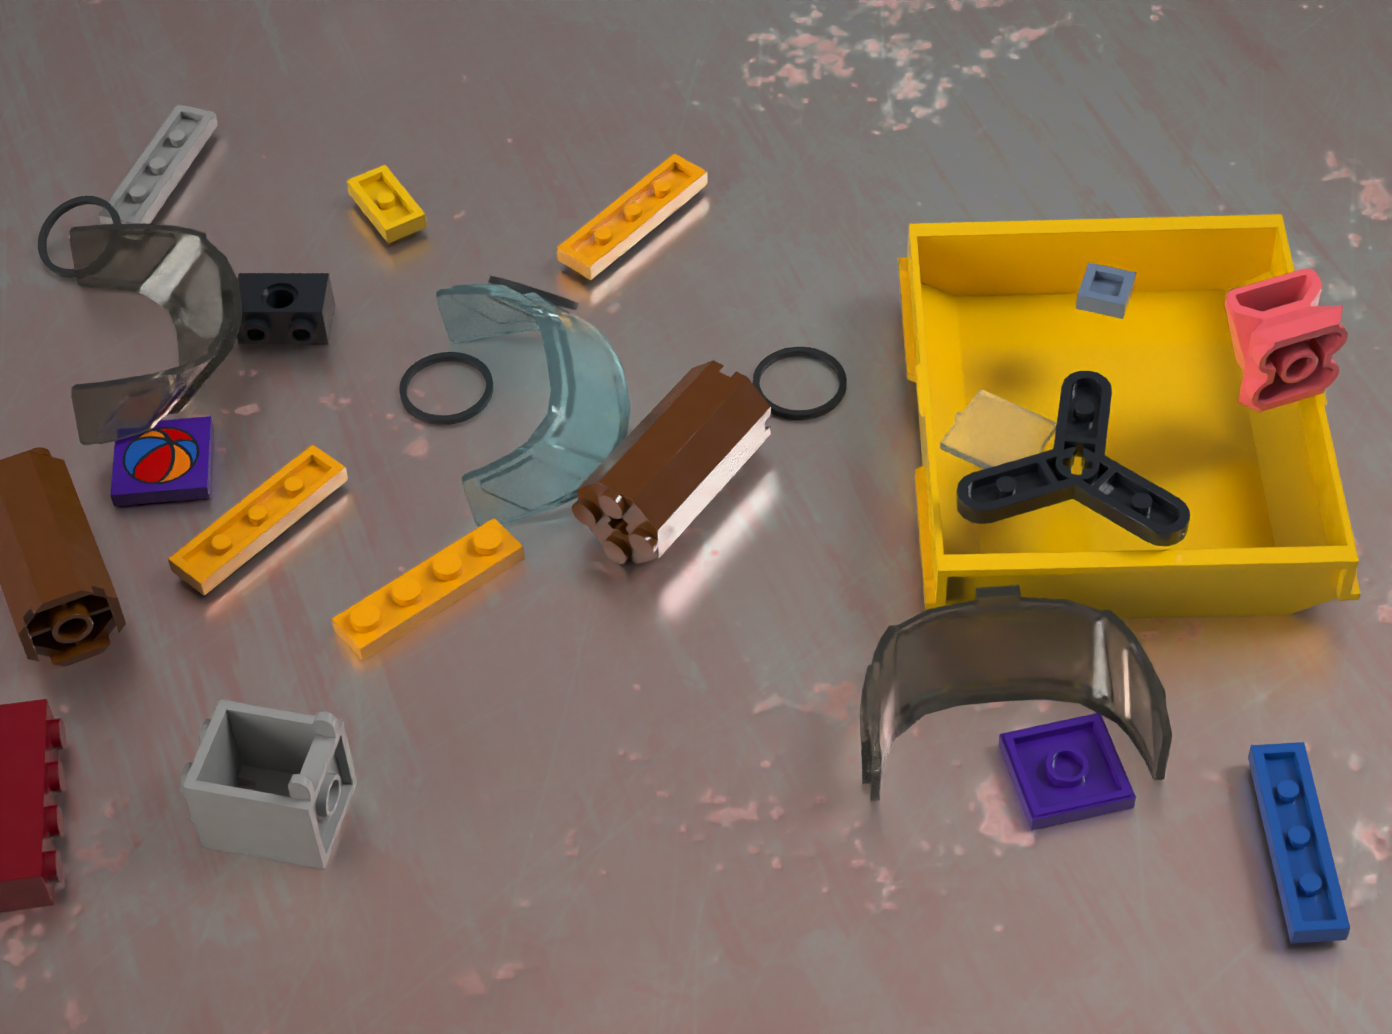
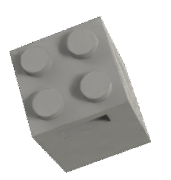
(299, 779)

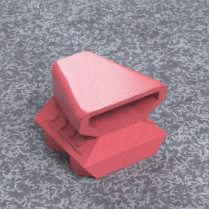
(1284, 339)

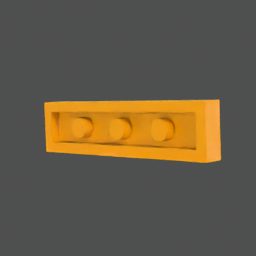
(632, 216)
(257, 519)
(428, 589)

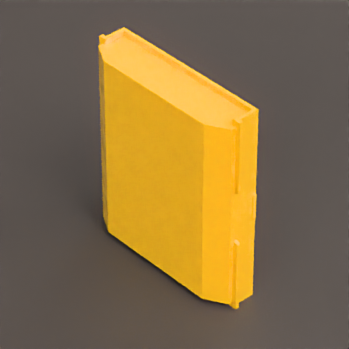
(1262, 488)

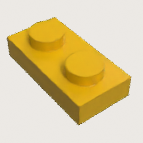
(386, 203)

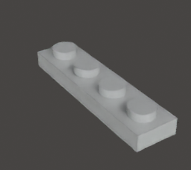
(161, 165)

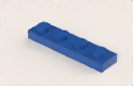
(1298, 843)

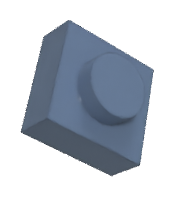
(1105, 290)

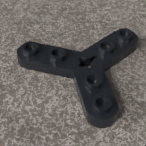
(1102, 486)

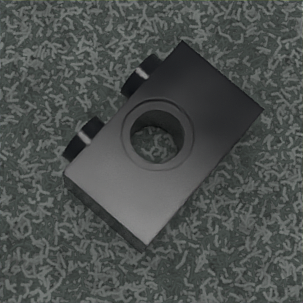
(286, 308)

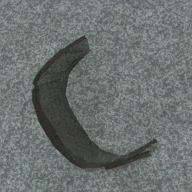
(185, 277)
(1010, 652)

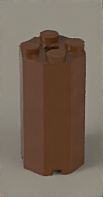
(673, 463)
(52, 563)

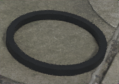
(55, 215)
(524, 289)
(808, 352)
(453, 418)

